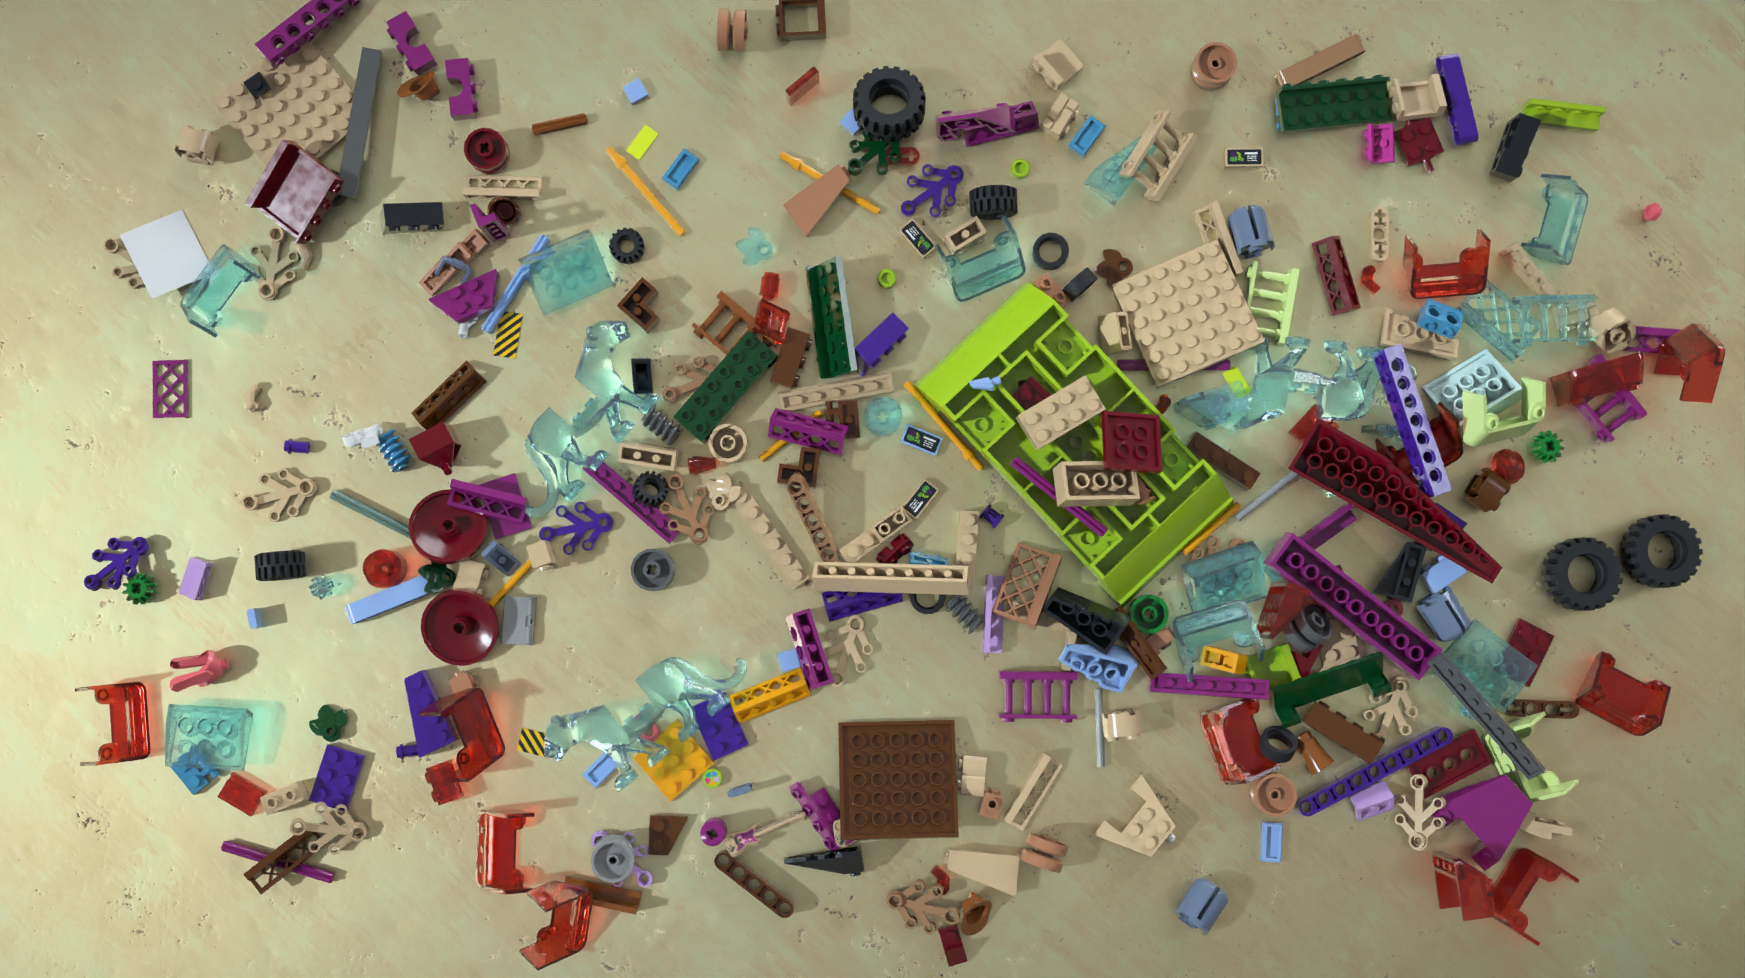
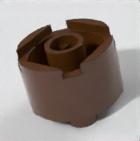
(1486, 490)

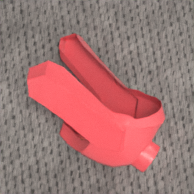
(208, 674)

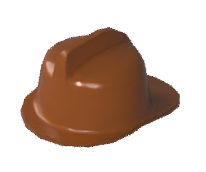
(421, 87)
(975, 914)

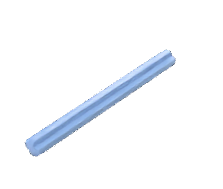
(511, 290)

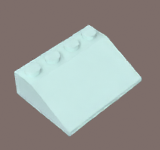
(1478, 375)

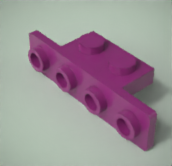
(820, 810)

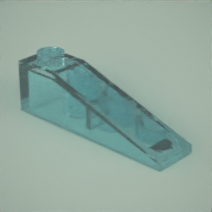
(1106, 178)

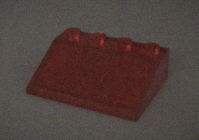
(1280, 607)

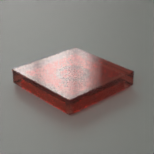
(802, 85)

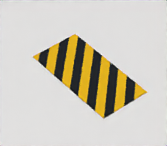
(508, 335)
(531, 742)

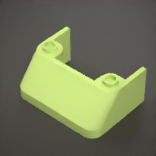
(1486, 428)
(1538, 788)

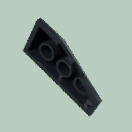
(840, 861)

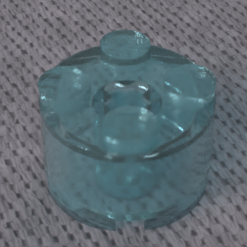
(888, 407)

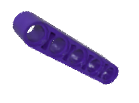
(1457, 99)

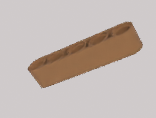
(1322, 61)
(812, 509)

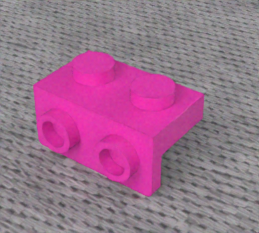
(1380, 144)

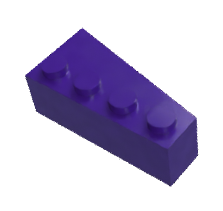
(429, 731)

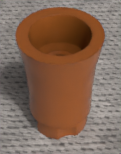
(1313, 753)

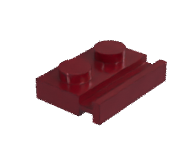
(1030, 394)

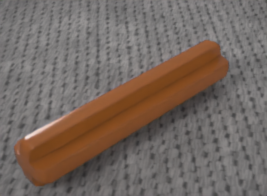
(558, 124)

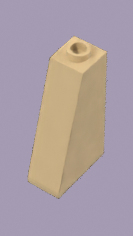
(987, 867)

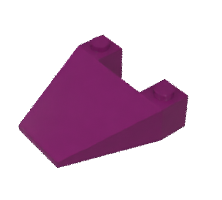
(998, 119)
(1491, 811)

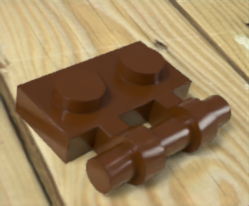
(847, 413)

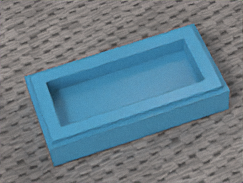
(1086, 136)
(680, 169)

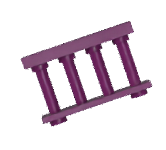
(1627, 399)
(1028, 678)

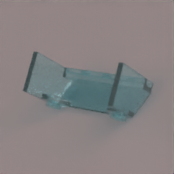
(1561, 221)
(986, 270)
(215, 287)
(1213, 405)
(1213, 625)

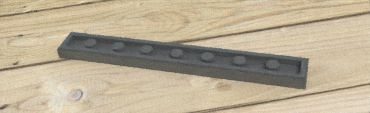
(359, 121)
(1486, 715)

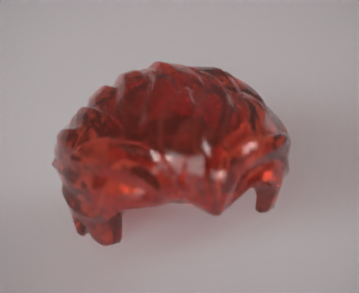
(1508, 465)

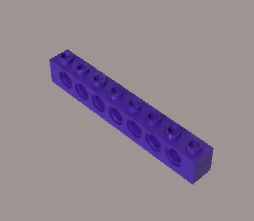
(1411, 420)

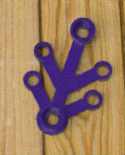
(935, 189)
(579, 527)
(136, 548)

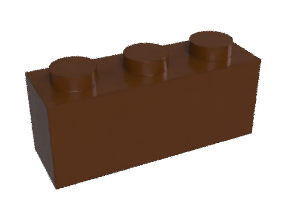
(791, 359)

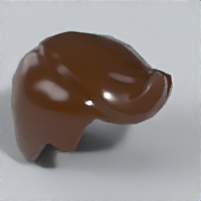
(505, 209)

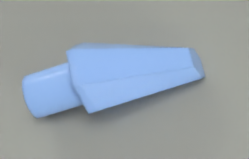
(985, 383)

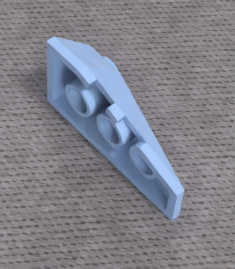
(1108, 670)

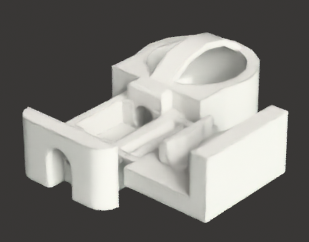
(366, 437)

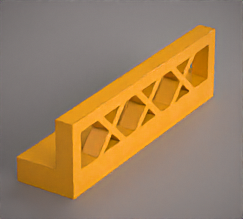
(770, 699)

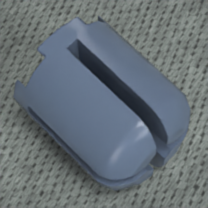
(1250, 231)
(1444, 615)
(1202, 905)

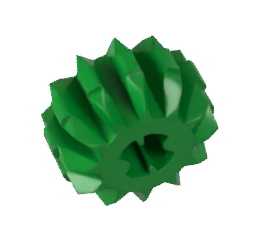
(1540, 447)
(133, 588)

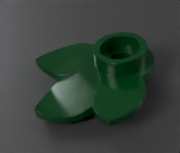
(434, 575)
(328, 720)

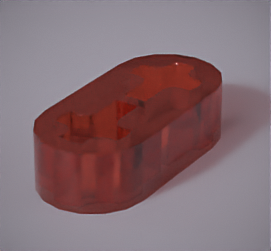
(904, 160)

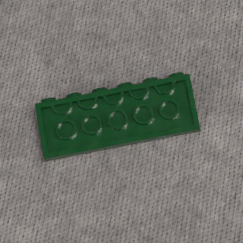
(1333, 103)
(831, 319)

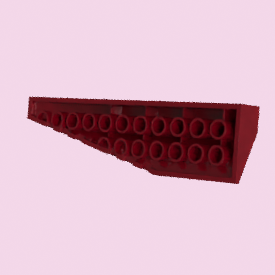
(1386, 493)

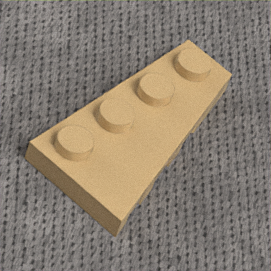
(1527, 270)
(1415, 339)

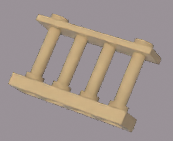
(1173, 161)

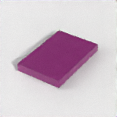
(501, 527)

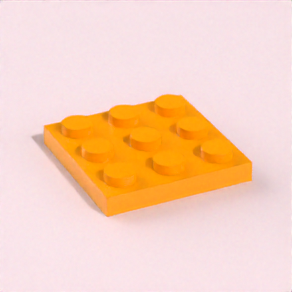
(680, 766)

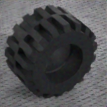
(993, 202)
(280, 565)

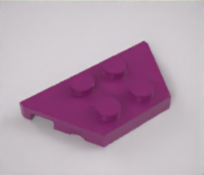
(469, 298)

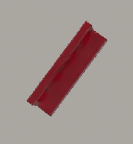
(1342, 272)

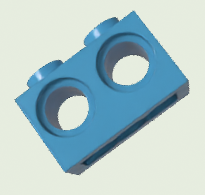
(1440, 318)

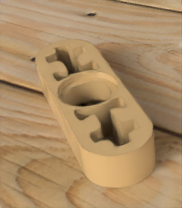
(1375, 220)

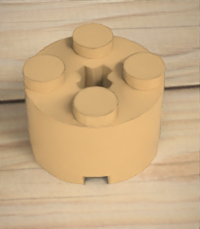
(196, 145)
(1611, 330)
(718, 440)
(1122, 724)

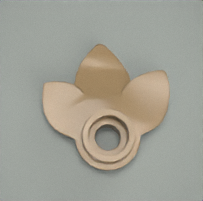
(722, 489)

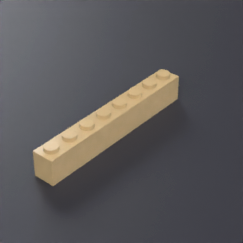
(891, 578)

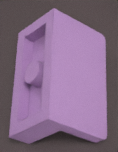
(195, 578)
(1372, 801)

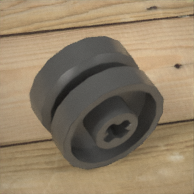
(664, 570)
(1308, 629)

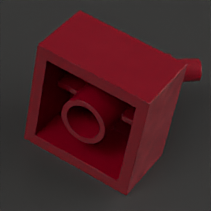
(437, 446)

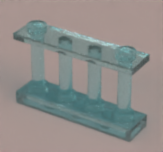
(1544, 302)

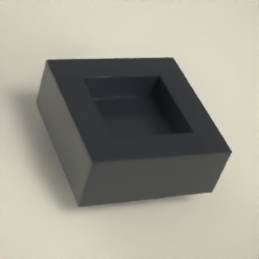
(257, 85)

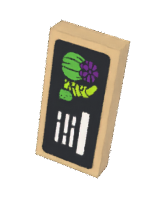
(1243, 157)
(917, 238)
(920, 499)

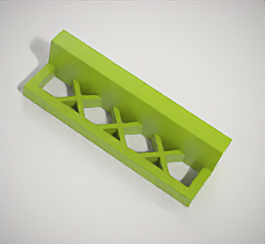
(1564, 114)

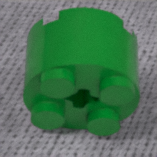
(1158, 616)

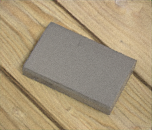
(518, 620)

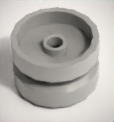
(614, 869)

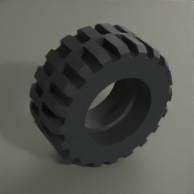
(889, 82)
(1685, 551)
(1606, 570)

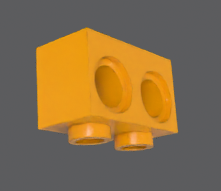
(1224, 659)

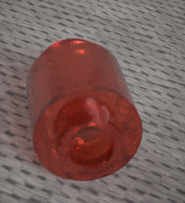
(769, 286)

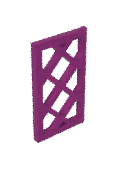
(157, 379)

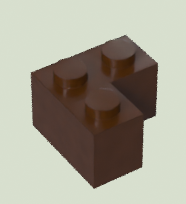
(636, 304)
(807, 467)

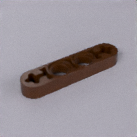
(1540, 706)

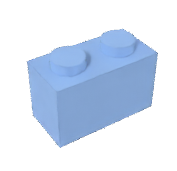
(1440, 574)

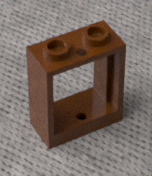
(808, 35)

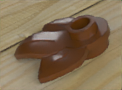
(1111, 266)

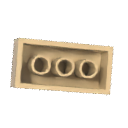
(1060, 413)
(1090, 485)

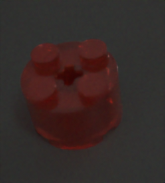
(379, 578)

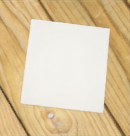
(165, 253)

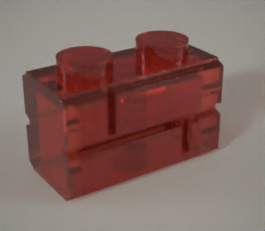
(443, 790)

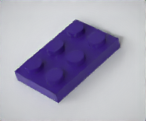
(720, 732)
(337, 777)

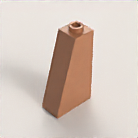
(815, 200)

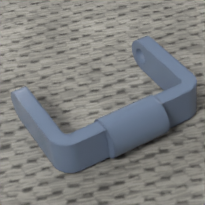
(456, 263)
(739, 790)

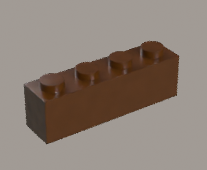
(1222, 461)
(1343, 732)

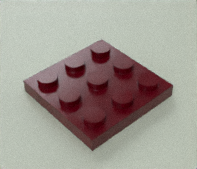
(1131, 442)

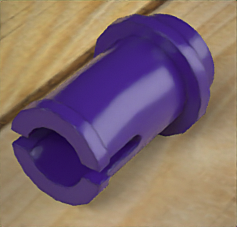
(296, 446)
(406, 751)

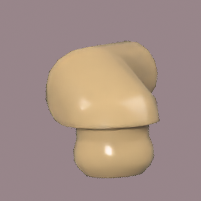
(305, 254)
(249, 398)

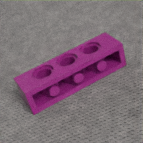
(809, 649)

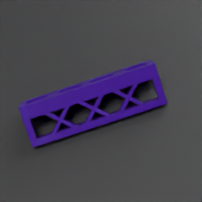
(861, 602)

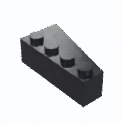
(1087, 618)

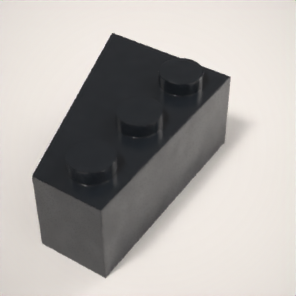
(1514, 147)
(411, 217)
(1402, 575)

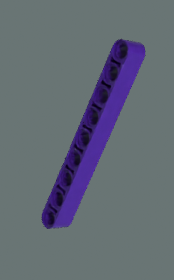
(1382, 770)

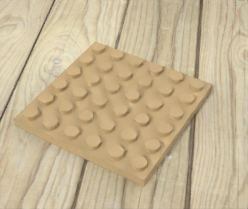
(304, 105)
(1187, 314)

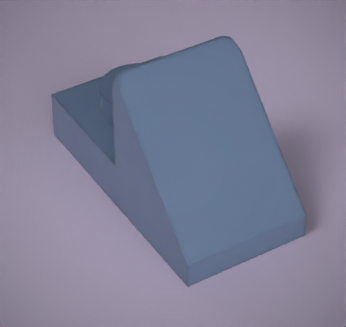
(501, 558)

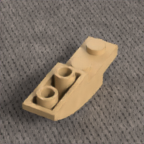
(875, 535)
(1539, 826)

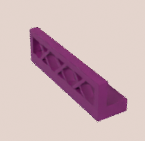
(1024, 122)
(490, 224)
(1650, 332)
(807, 427)
(488, 494)
(1329, 526)

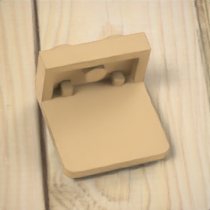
(1057, 64)

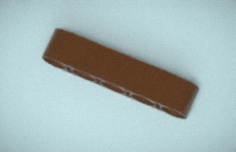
(759, 892)

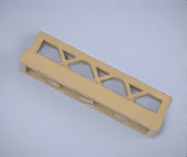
(485, 192)
(1222, 234)
(1026, 789)

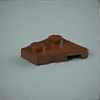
(664, 832)

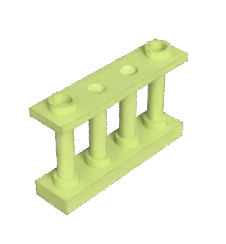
(1286, 298)

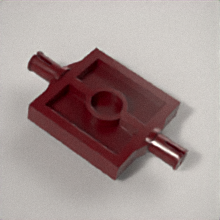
(1418, 143)

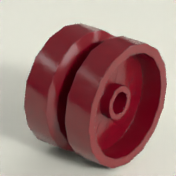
(475, 151)

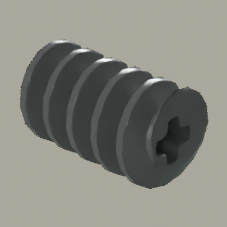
(661, 425)
(964, 612)

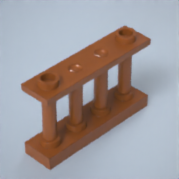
(739, 315)

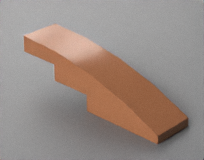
(463, 251)

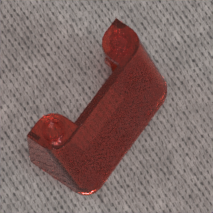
(1622, 698)
(1235, 740)

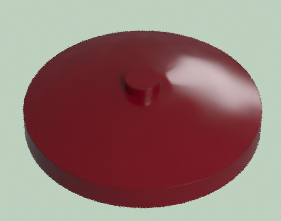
(446, 532)
(459, 627)

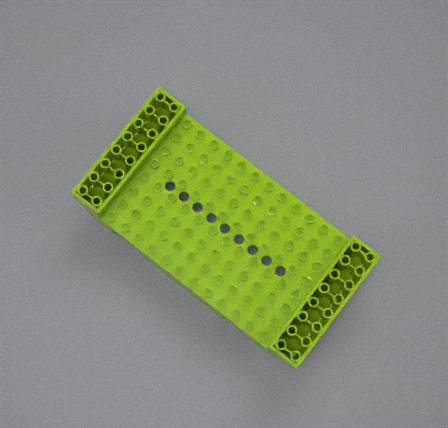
(1035, 339)

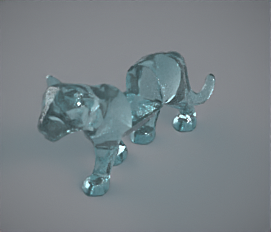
(1339, 398)
(553, 440)
(668, 686)

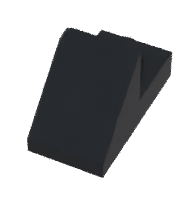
(642, 375)

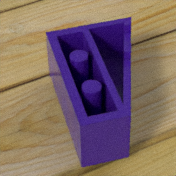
(879, 343)

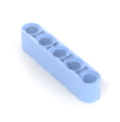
(386, 600)

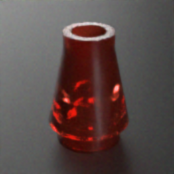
(701, 464)

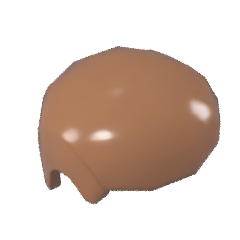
(1145, 496)

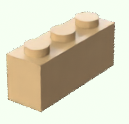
(648, 455)

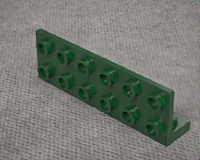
(725, 386)
(1326, 683)

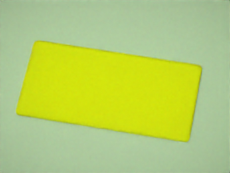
(642, 142)
(1234, 375)

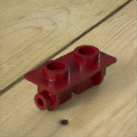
(902, 546)

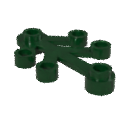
(875, 147)

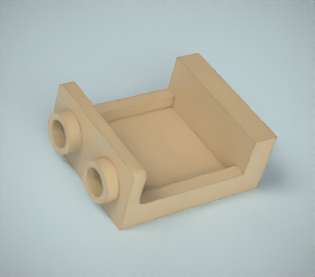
(1418, 99)

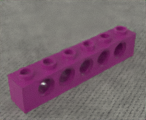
(297, 23)

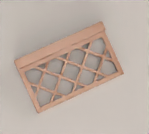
(1042, 592)

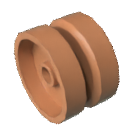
(731, 29)
(1214, 65)
(1277, 805)
(1044, 850)

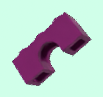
(403, 29)
(464, 105)

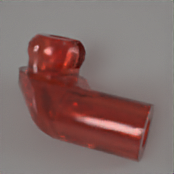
(1367, 278)
(1163, 404)
(942, 879)

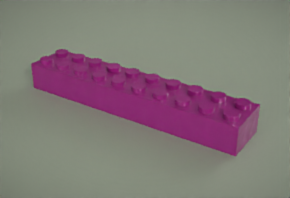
(1352, 605)

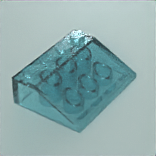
(566, 272)
(1225, 577)
(1491, 665)
(207, 737)

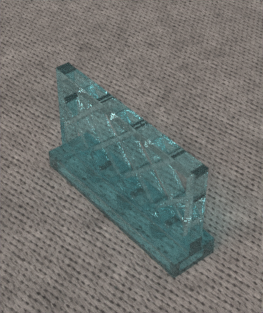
(1476, 320)

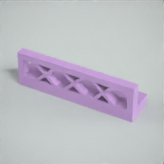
(992, 623)

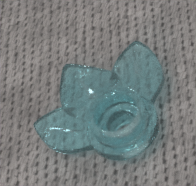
(751, 247)

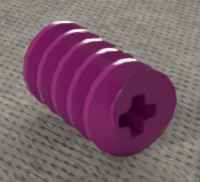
(706, 833)

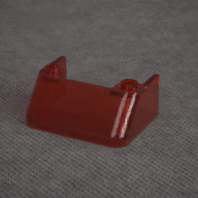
(1447, 279)
(1694, 357)
(1598, 379)
(1446, 435)
(127, 720)
(476, 729)
(498, 851)
(1515, 885)
(1462, 886)
(568, 926)

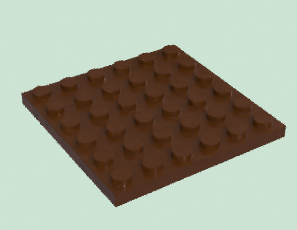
(898, 780)

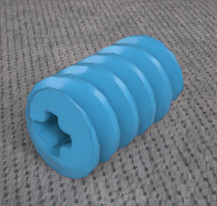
(393, 452)

